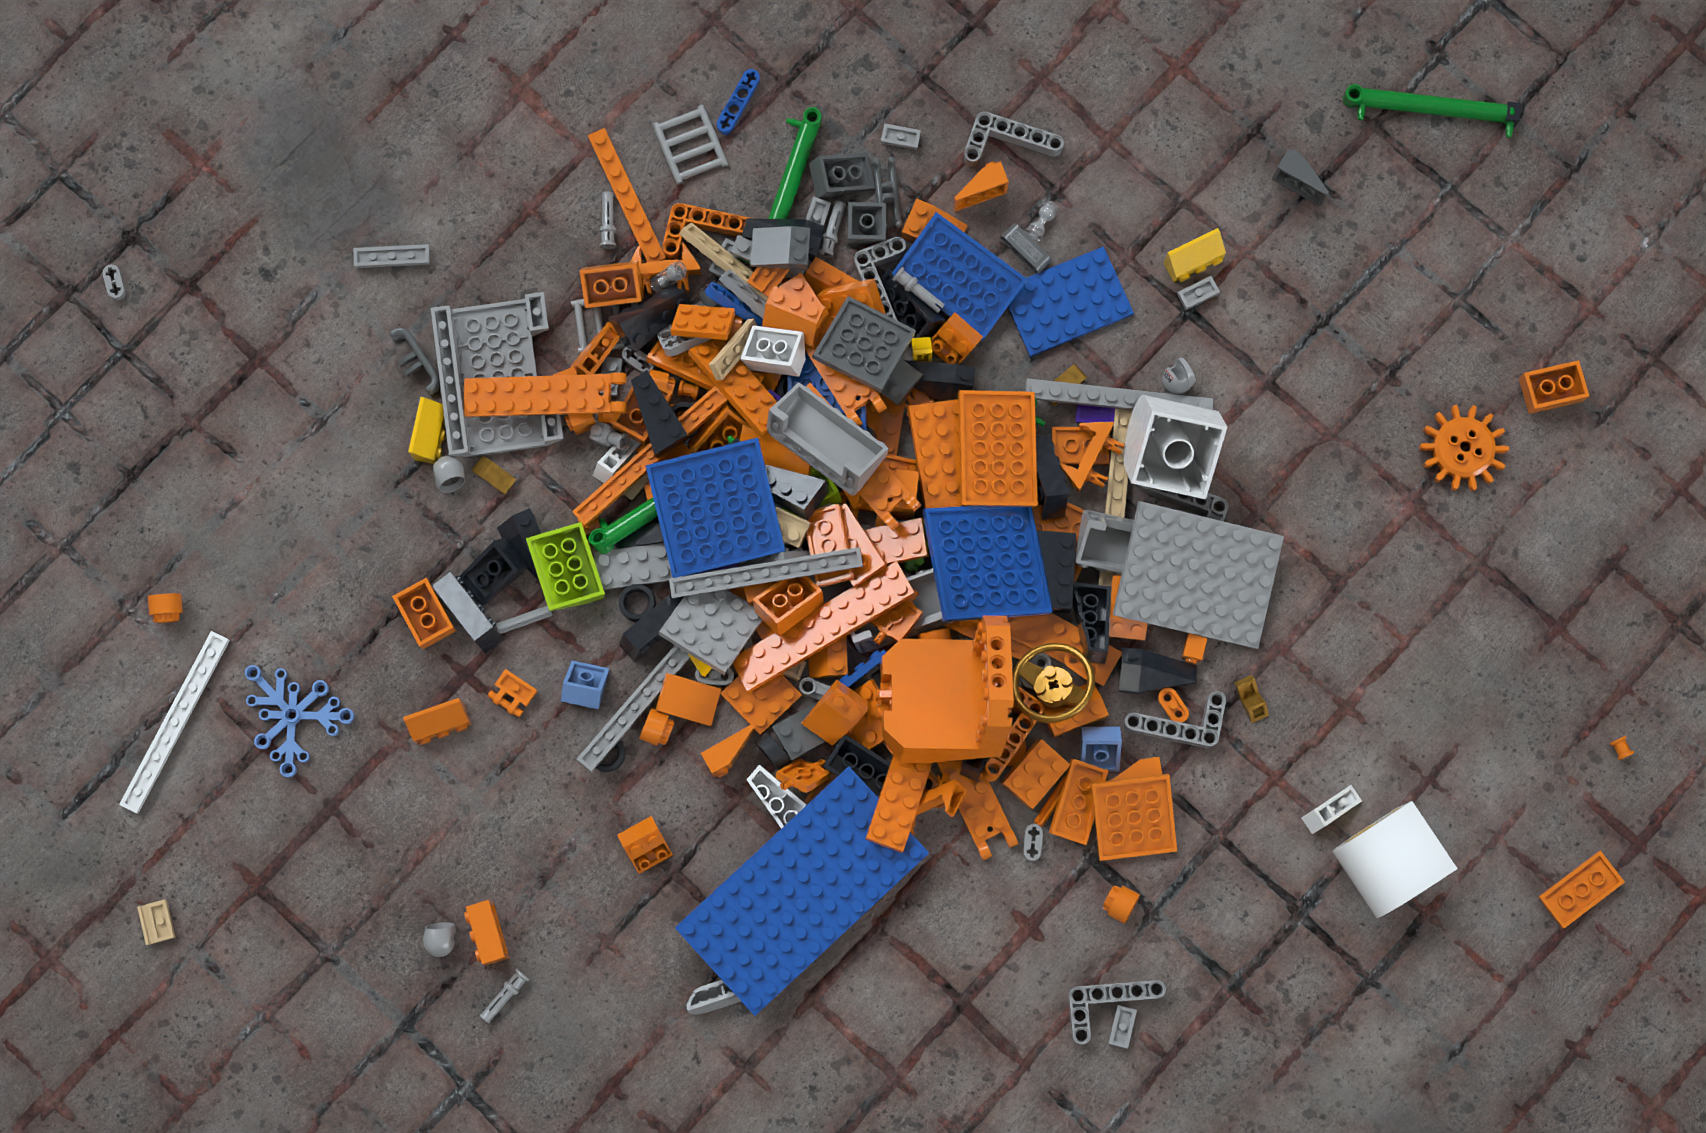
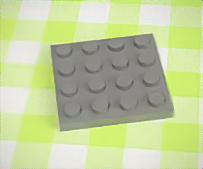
(712, 627)

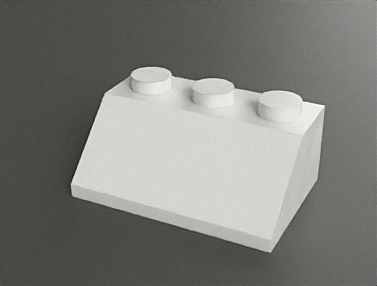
(774, 351)

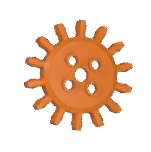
(1446, 451)

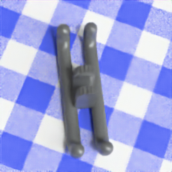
(888, 191)
(401, 333)

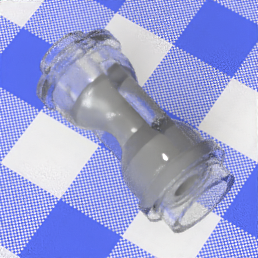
(1046, 213)
(674, 273)

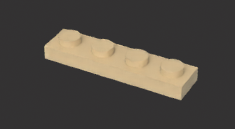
(731, 351)

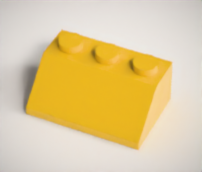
(1195, 256)
(428, 432)

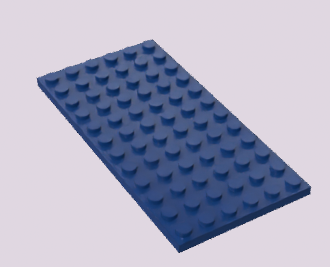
(797, 893)

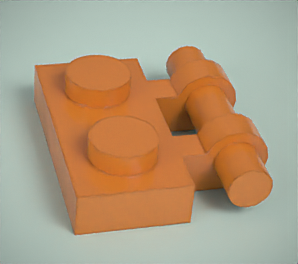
(516, 688)

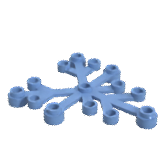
(277, 698)

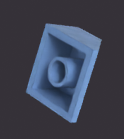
(584, 684)
(1101, 747)

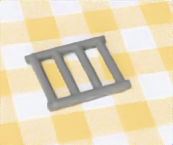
(707, 128)
(577, 305)

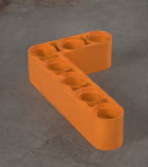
(704, 224)
(1016, 732)

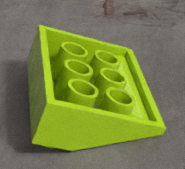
(565, 567)

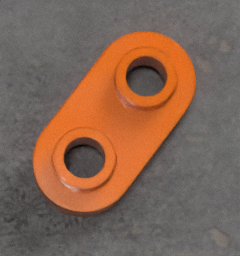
(1079, 668)
(1173, 705)

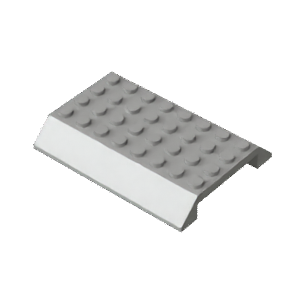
(490, 344)

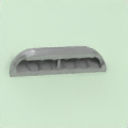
(710, 998)

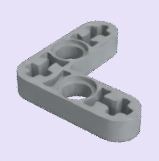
(677, 344)

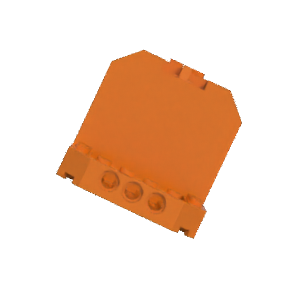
(948, 695)

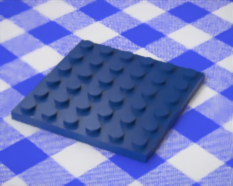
(715, 508)
(986, 562)

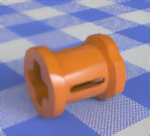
(688, 389)
(1622, 748)

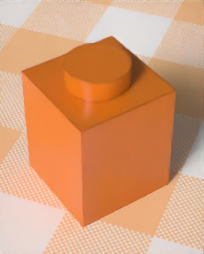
(1193, 648)

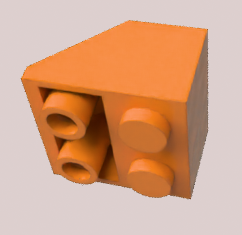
(955, 340)
(645, 845)

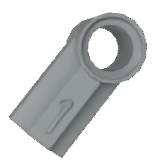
(818, 691)

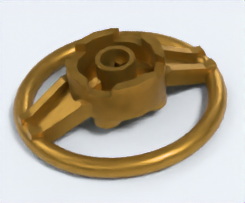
(1044, 679)

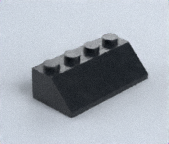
(865, 763)

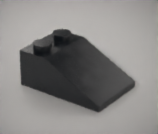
(493, 571)

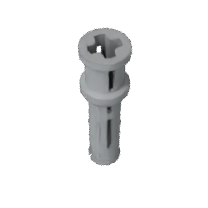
(607, 229)
(829, 237)
(911, 284)
(510, 988)

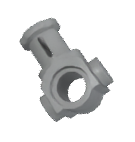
(608, 436)

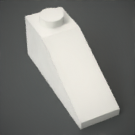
(614, 460)
(1331, 809)

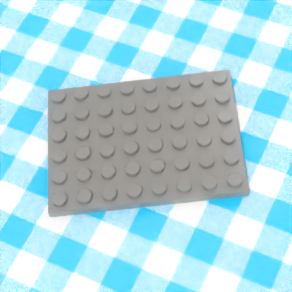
(1198, 575)

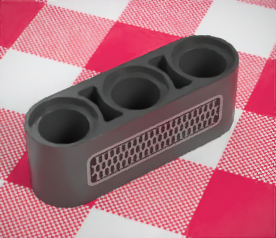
(1025, 248)

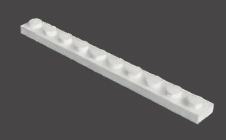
(174, 722)

